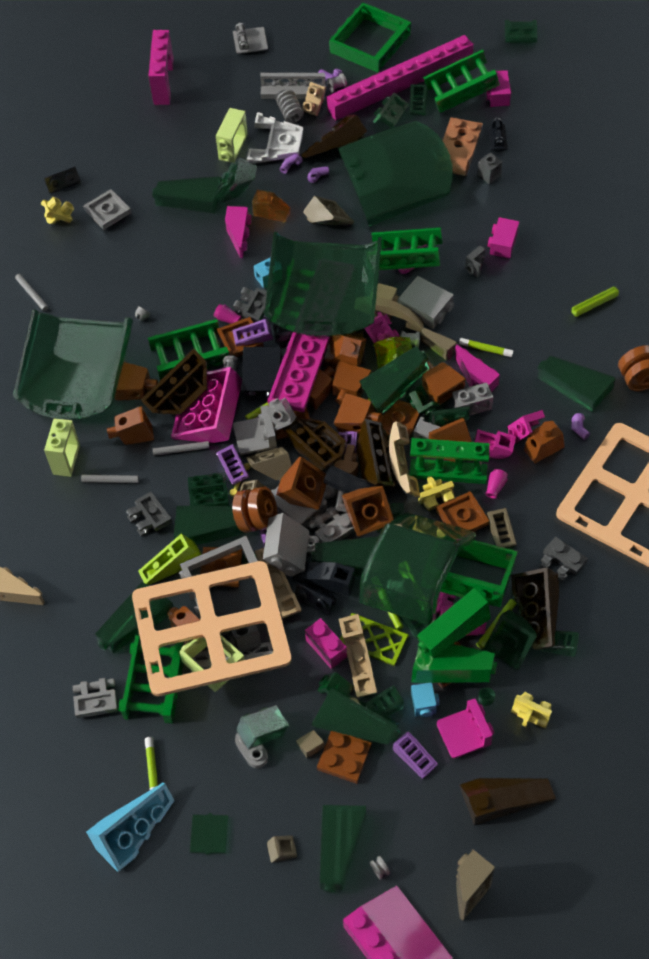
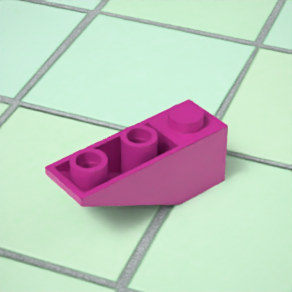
(237, 224)
(475, 370)

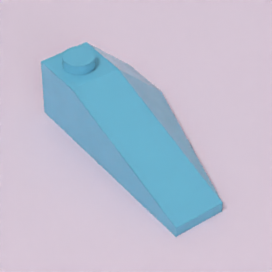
(126, 829)

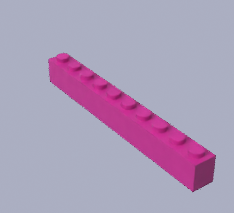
(396, 78)

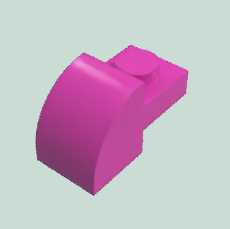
(500, 443)

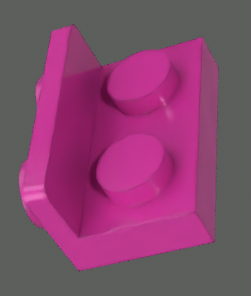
(380, 328)
(522, 427)

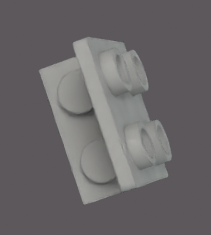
(255, 434)

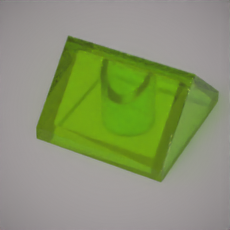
(390, 349)

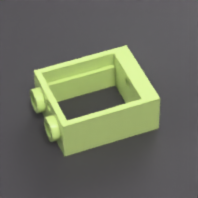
(231, 135)
(63, 448)
(191, 649)

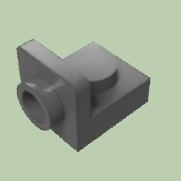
(474, 261)

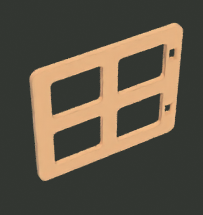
(635, 494)
(210, 628)

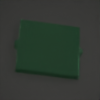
(209, 834)

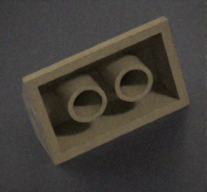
(473, 881)

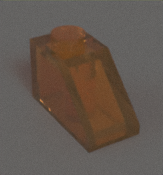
(269, 206)

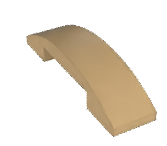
(395, 309)
(398, 439)
(284, 595)
(358, 656)

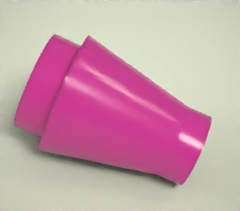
(225, 314)
(496, 482)

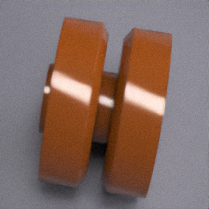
(635, 368)
(254, 508)

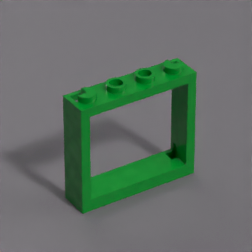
(364, 11)
(485, 553)

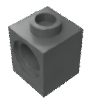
(489, 168)
(245, 638)

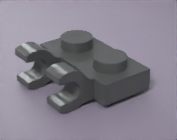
(256, 305)
(152, 510)
(564, 555)

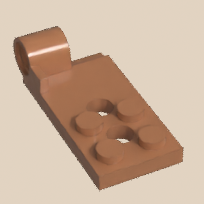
(462, 156)

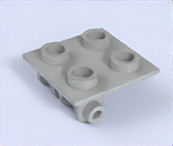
(249, 39)

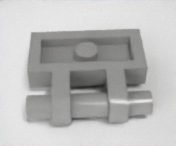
(335, 530)
(94, 703)

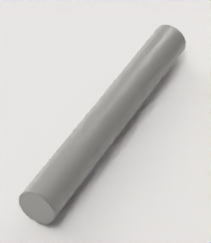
(31, 292)
(181, 448)
(110, 478)

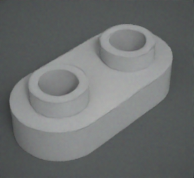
(248, 754)

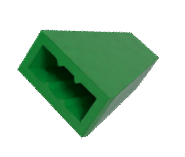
(454, 624)
(454, 665)

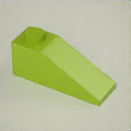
(169, 559)

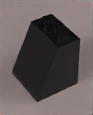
(260, 369)

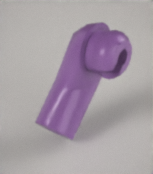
(331, 75)
(295, 158)
(315, 173)
(577, 426)

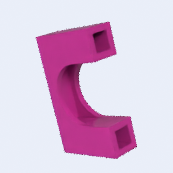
(160, 62)

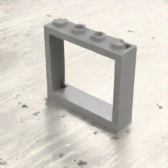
(213, 555)

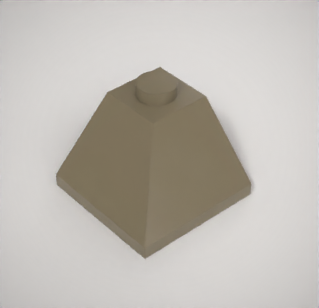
(326, 212)
(271, 462)

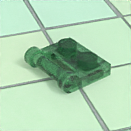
(520, 31)

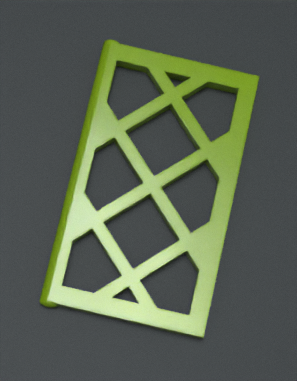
(388, 631)

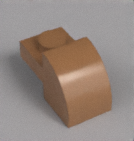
(350, 462)

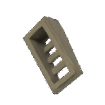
(438, 343)
(501, 513)

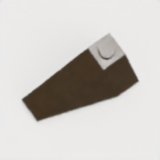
(344, 132)
(538, 603)
(503, 796)

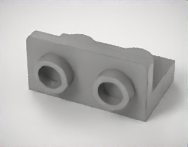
(476, 397)

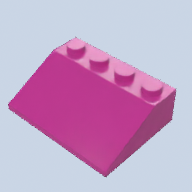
(213, 412)
(393, 930)

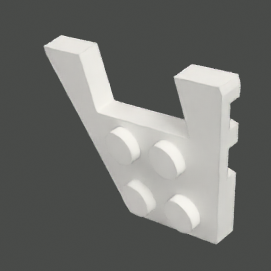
(282, 143)

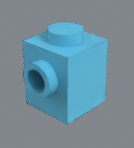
(261, 272)
(424, 700)

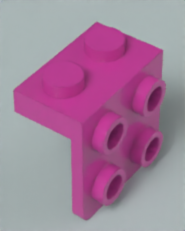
(466, 730)

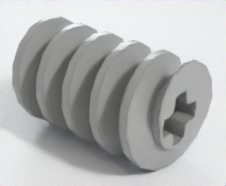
(289, 106)

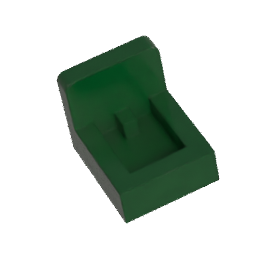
(420, 404)
(334, 679)

